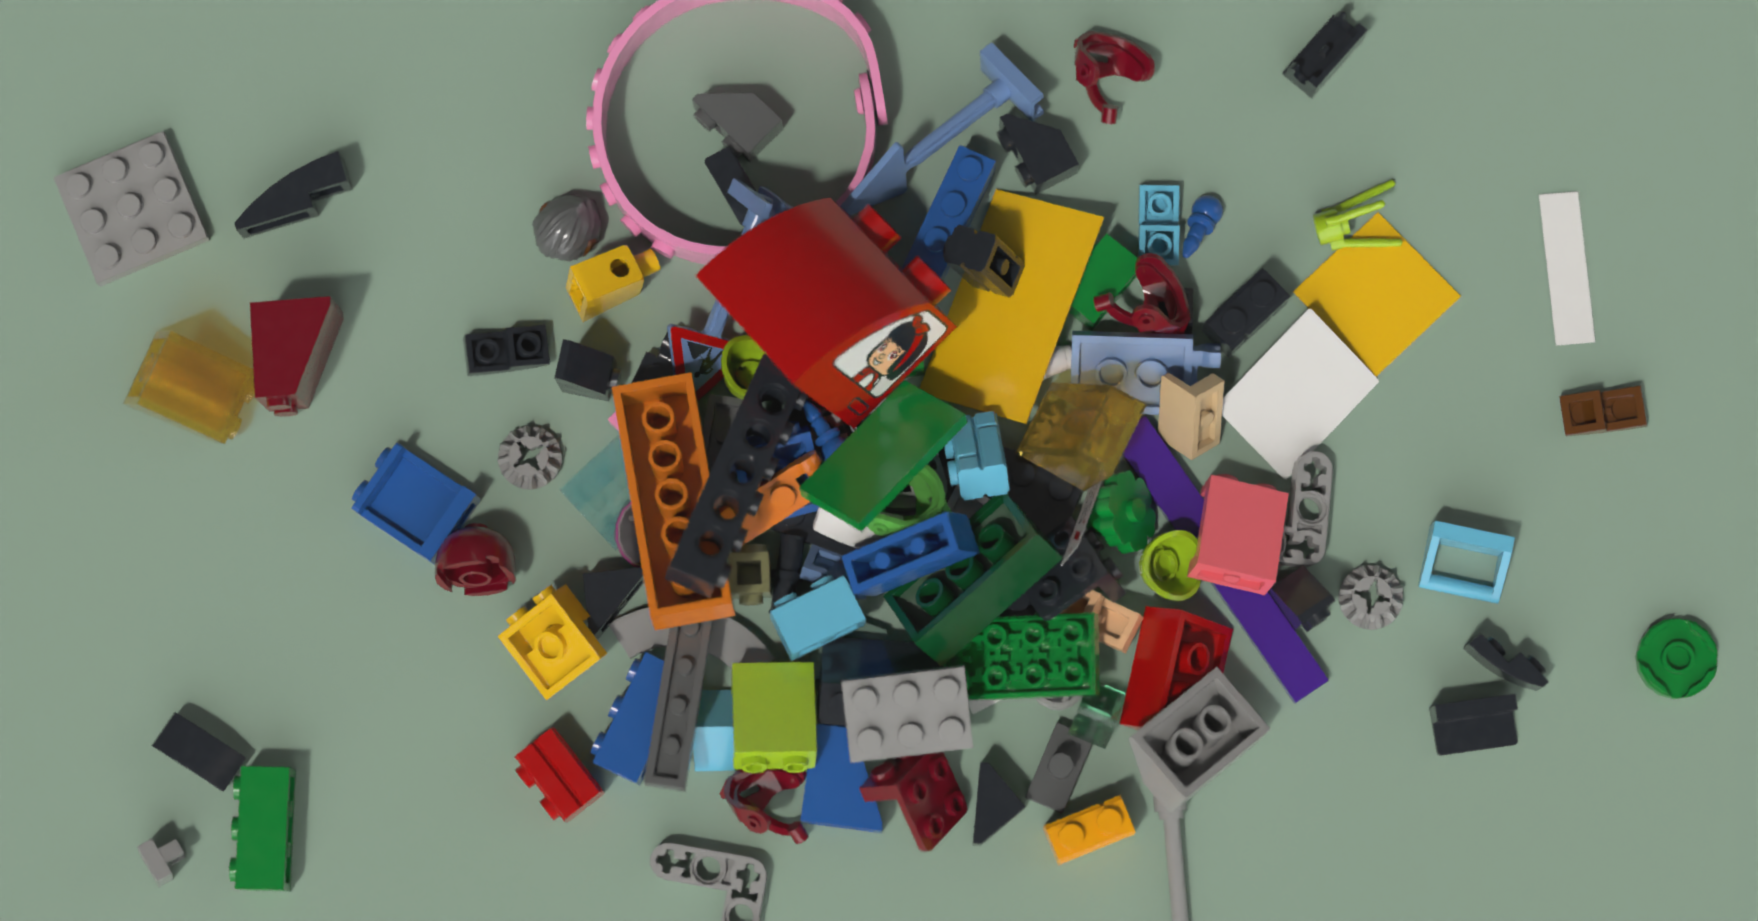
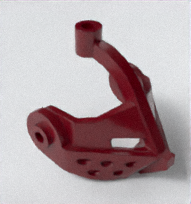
(1124, 60)
(1159, 286)
(750, 809)

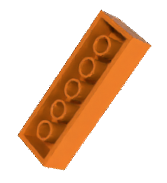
(665, 478)

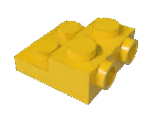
(552, 640)

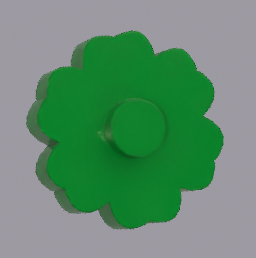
(1123, 512)

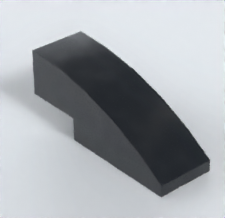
(295, 195)

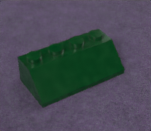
(962, 599)

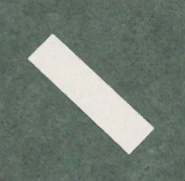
(1567, 268)

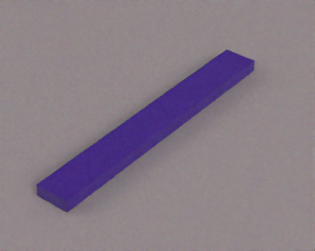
(1254, 612)

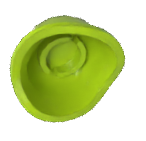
(739, 363)
(1166, 565)

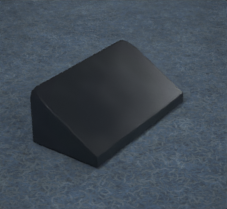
(723, 168)

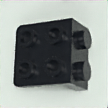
(1078, 574)

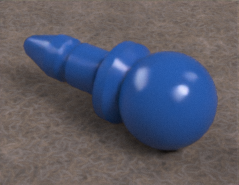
(1205, 214)
(828, 438)

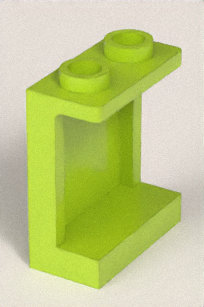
(773, 716)

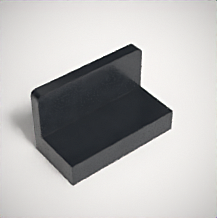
(1474, 724)

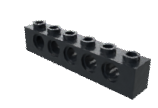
(689, 564)

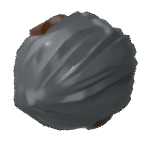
(567, 227)

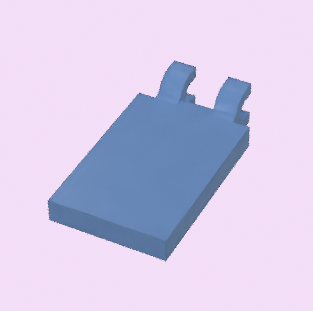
(1138, 361)

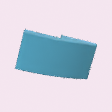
(1159, 221)

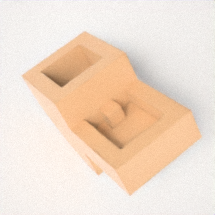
(1116, 622)

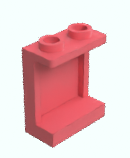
(1239, 534)

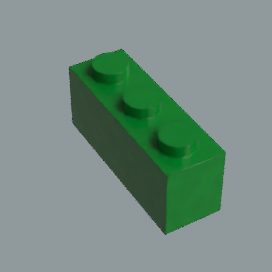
(263, 828)

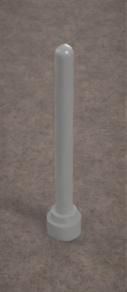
(1174, 859)

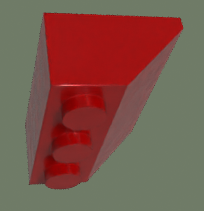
(1169, 659)

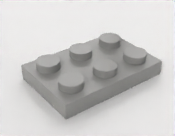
(906, 713)

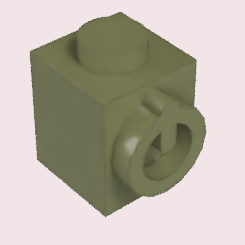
(750, 574)

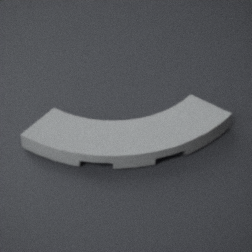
(728, 642)

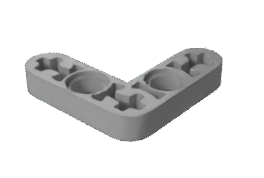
(1299, 528)
(725, 881)

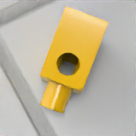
(595, 284)

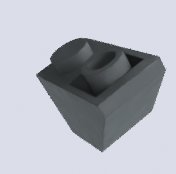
(740, 118)

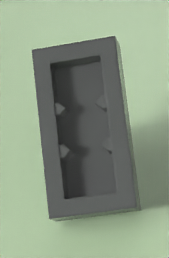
(1058, 769)

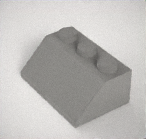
(1195, 739)

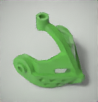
(925, 485)

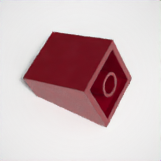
(291, 350)

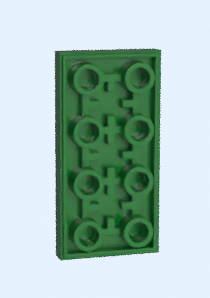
(883, 455)
(1033, 658)

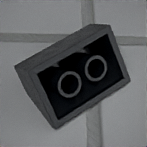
(861, 658)

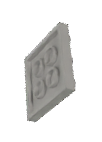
(131, 209)

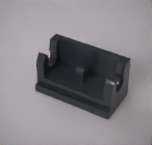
(1324, 54)

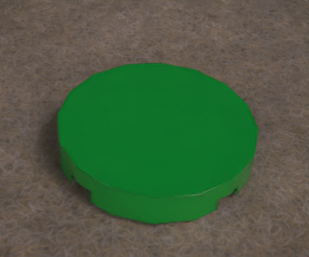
(1676, 658)

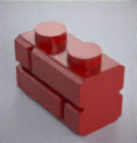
(558, 775)

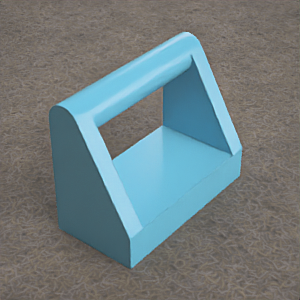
(1471, 540)

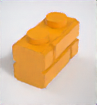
(1089, 830)

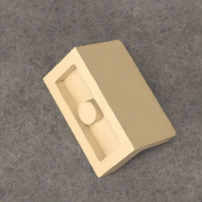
(1191, 414)

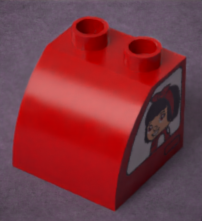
(831, 303)

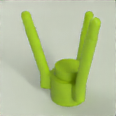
(1333, 221)

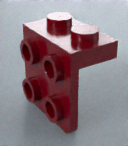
(924, 792)

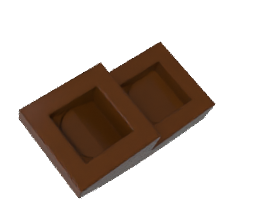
(1603, 411)

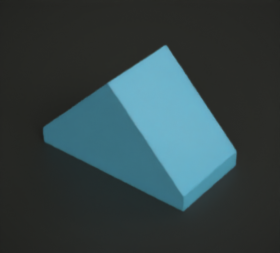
(714, 732)

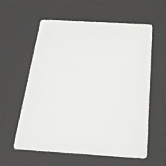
(1297, 393)

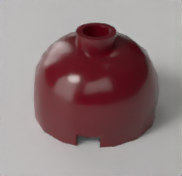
(475, 560)

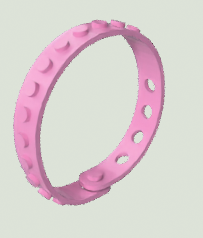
(646, 23)

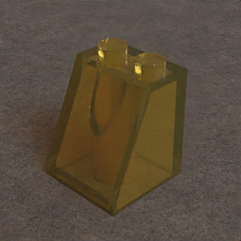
(191, 387)
(1081, 431)

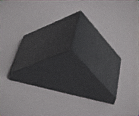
(608, 595)
(994, 805)

